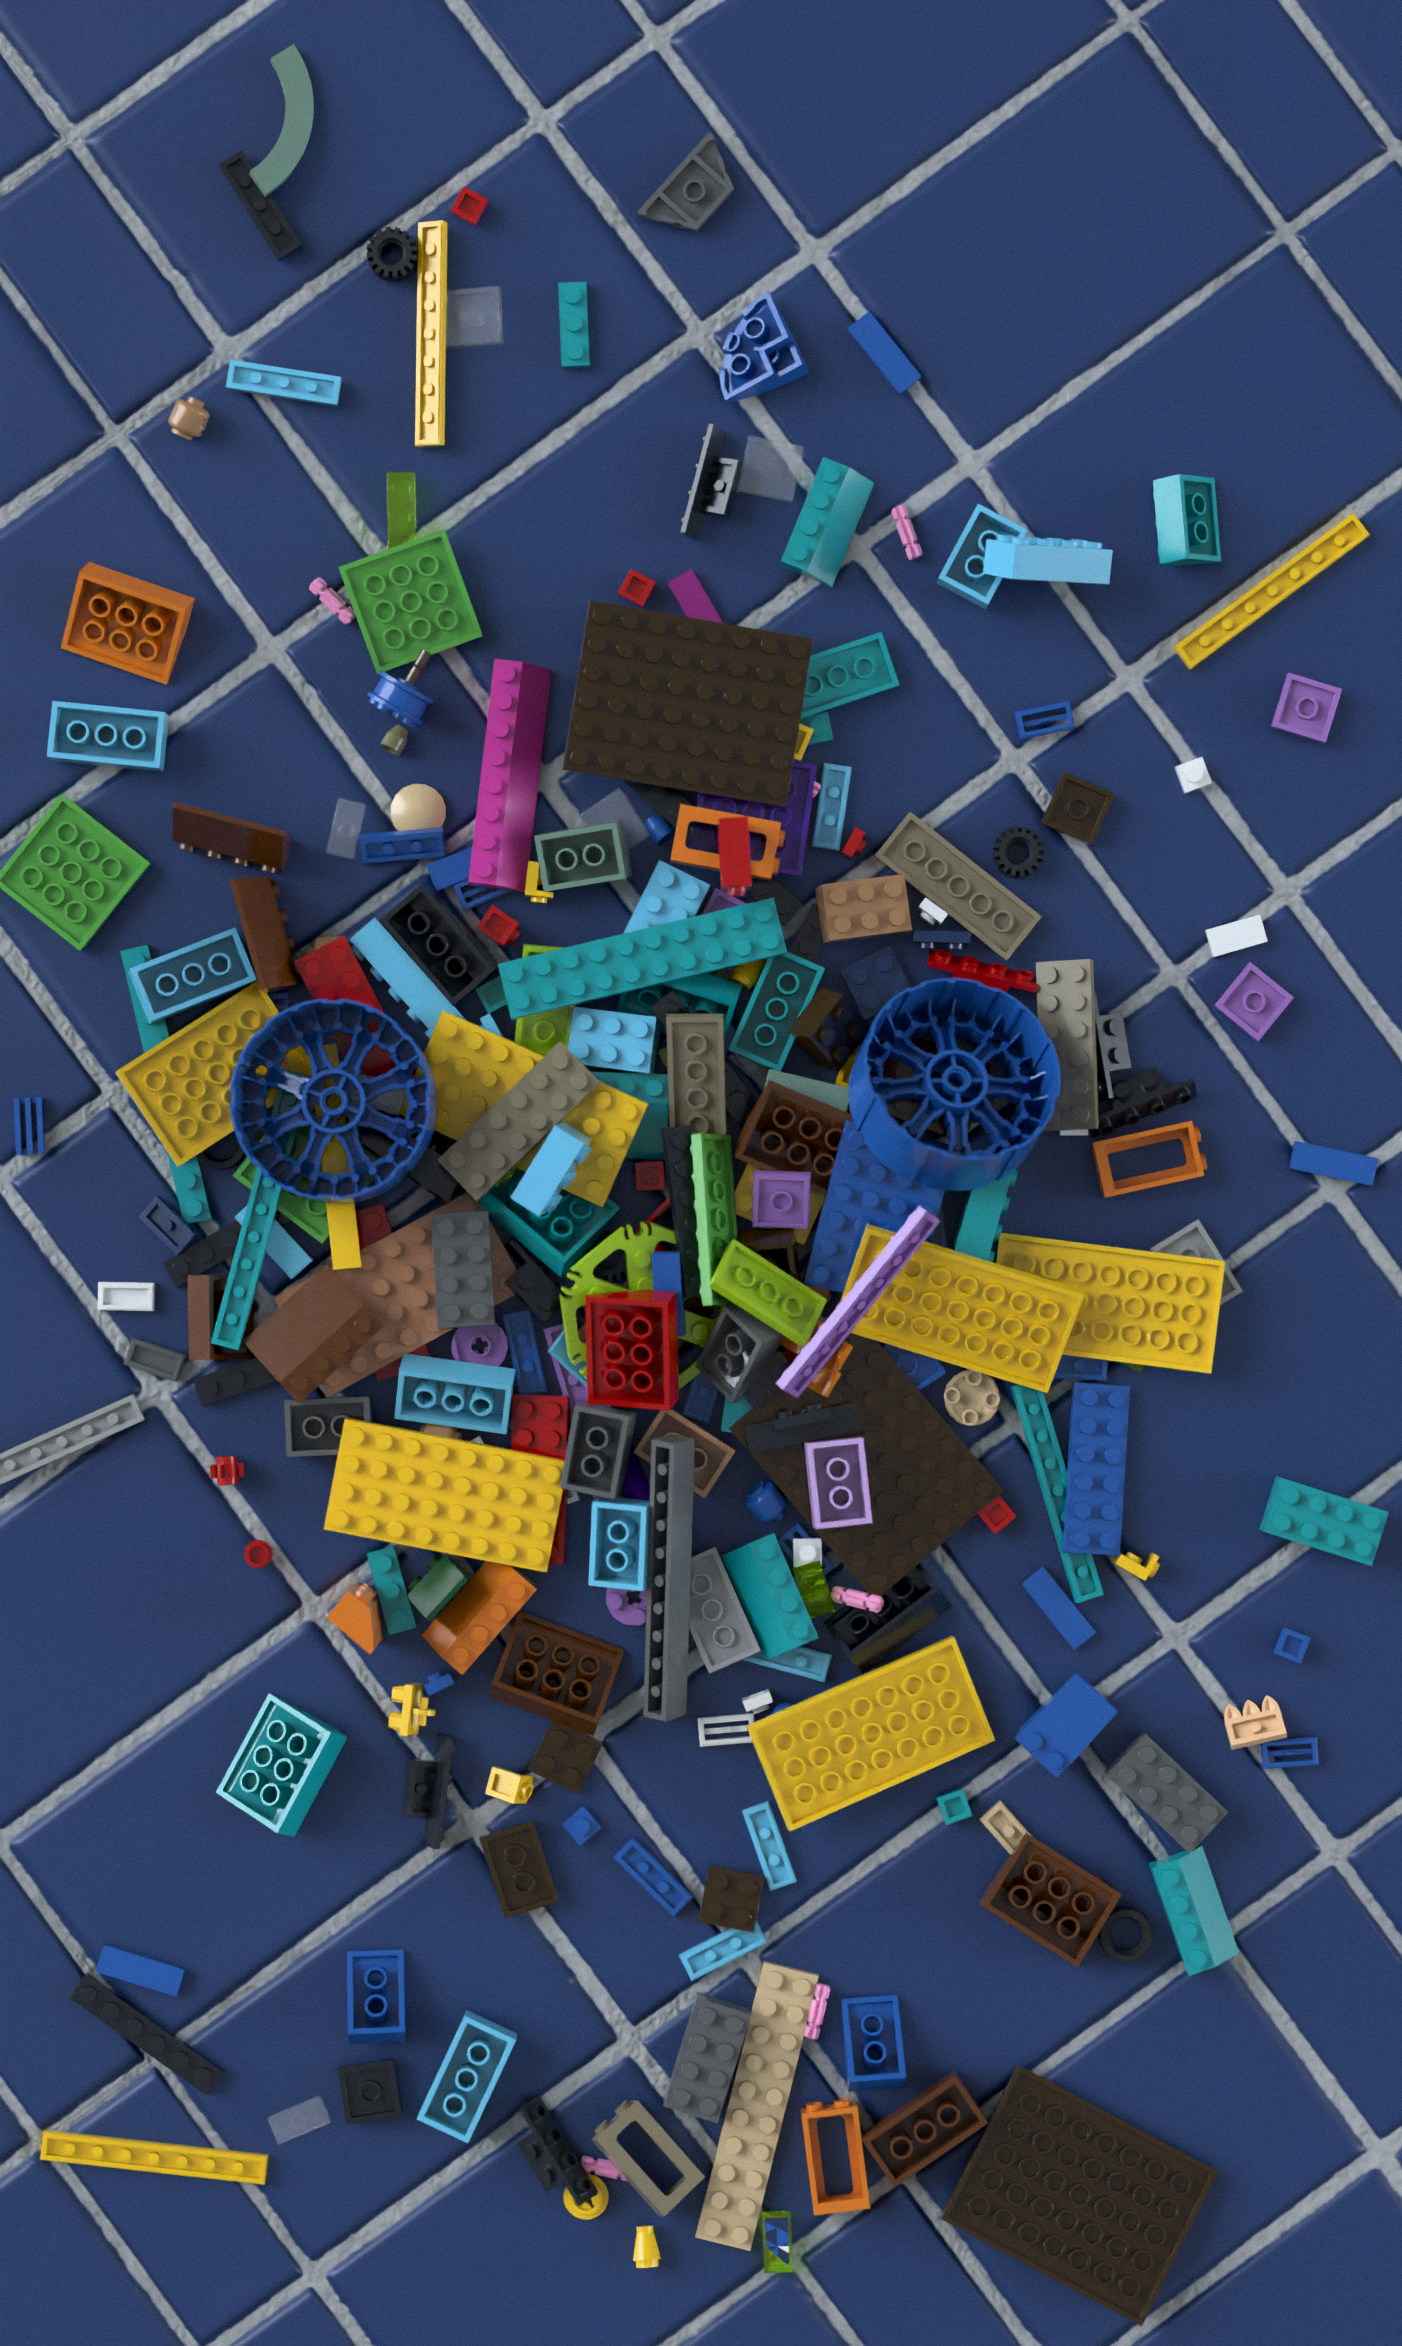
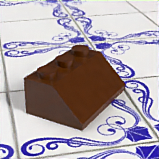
(204, 1303)

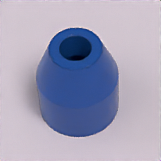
(659, 829)

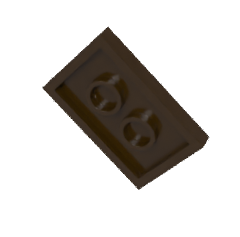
(519, 1868)

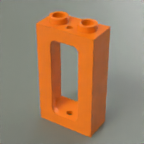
(706, 860)
(1184, 1131)
(859, 2197)

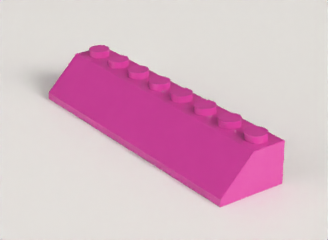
(509, 775)

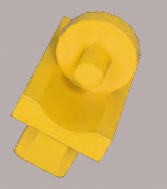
(414, 1709)

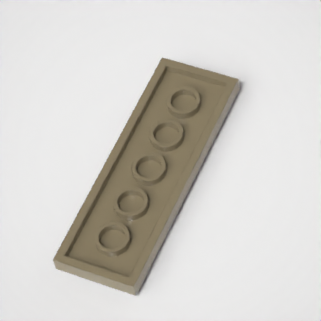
(958, 886)
(1068, 1018)
(697, 1072)
(518, 1121)

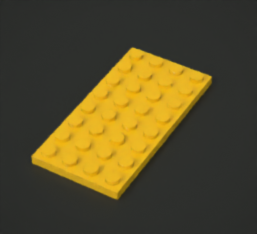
(479, 1067)
(1134, 1301)
(969, 1312)
(445, 1494)
(870, 1733)

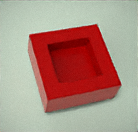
(469, 206)
(636, 588)
(854, 844)
(649, 1176)
(996, 1514)

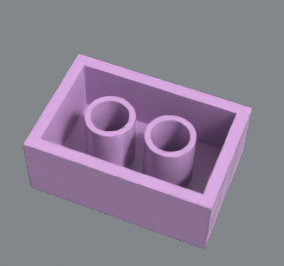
(838, 1482)

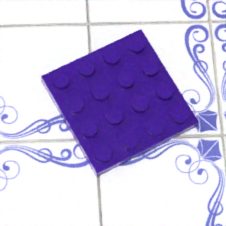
(793, 820)

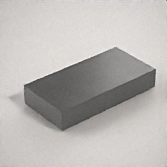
(155, 1359)

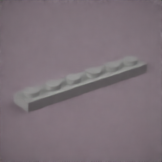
(70, 1438)

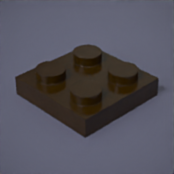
(1077, 808)
(565, 1756)
(731, 1899)

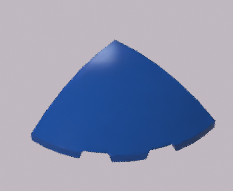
(760, 353)

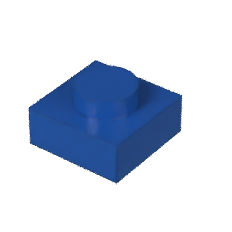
(1291, 1645)
(439, 1681)
(581, 1825)

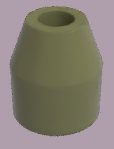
(395, 740)

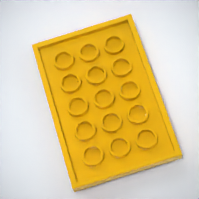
(188, 1077)

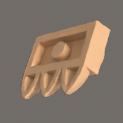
(1254, 1726)

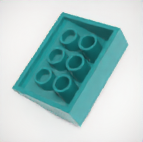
(653, 1090)
(553, 1237)
(281, 1765)

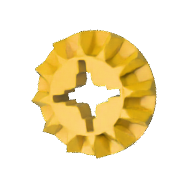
(586, 2210)

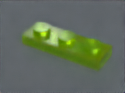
(401, 508)

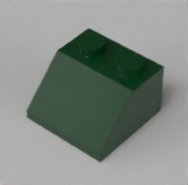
(438, 1585)

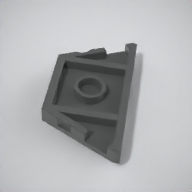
(691, 190)

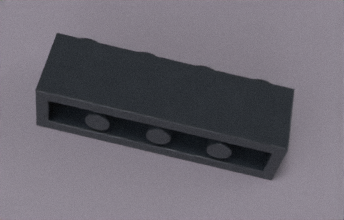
(427, 1174)

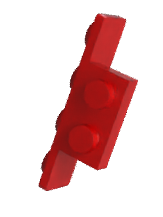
(989, 974)

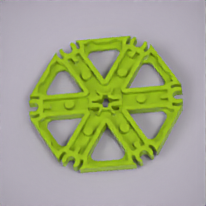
(640, 1277)

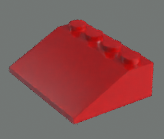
(632, 1349)

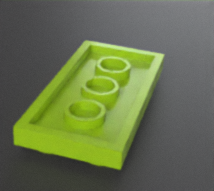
(546, 1029)
(767, 1293)

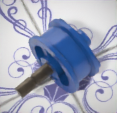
(402, 695)

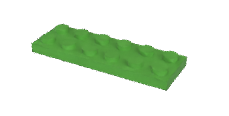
(713, 1206)

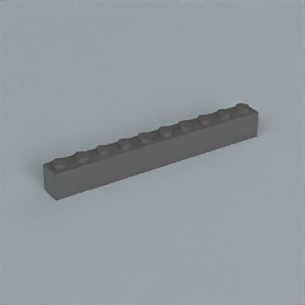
(668, 1577)

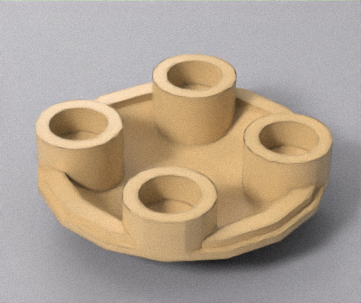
(418, 808)
(971, 1397)

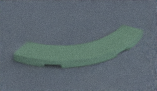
(297, 122)

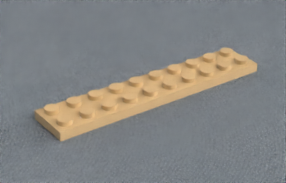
(756, 2106)

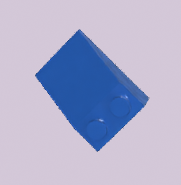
(1065, 1724)
(376, 1996)
(873, 2043)

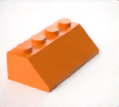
(478, 1613)
(359, 1616)

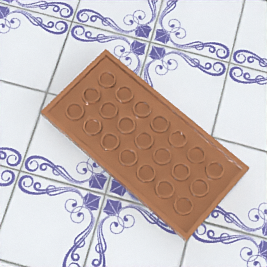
(401, 1293)

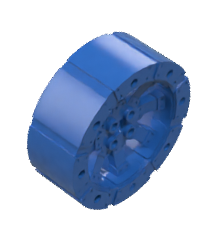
(978, 1015)
(269, 1049)

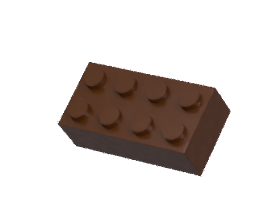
(924, 2128)

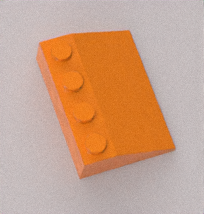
(126, 622)

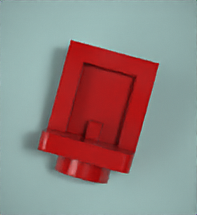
(499, 927)

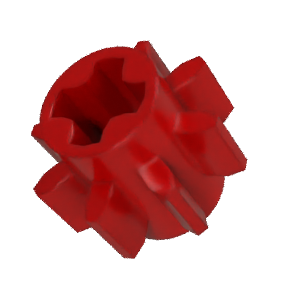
(227, 1470)

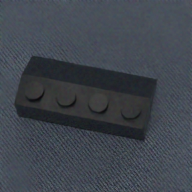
(440, 943)
(907, 1609)

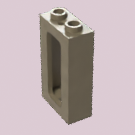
(607, 2142)

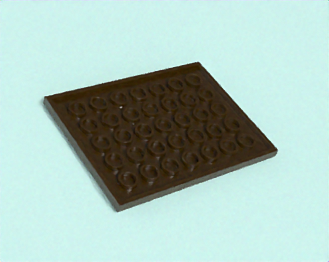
(687, 704)
(917, 1468)
(1079, 2195)

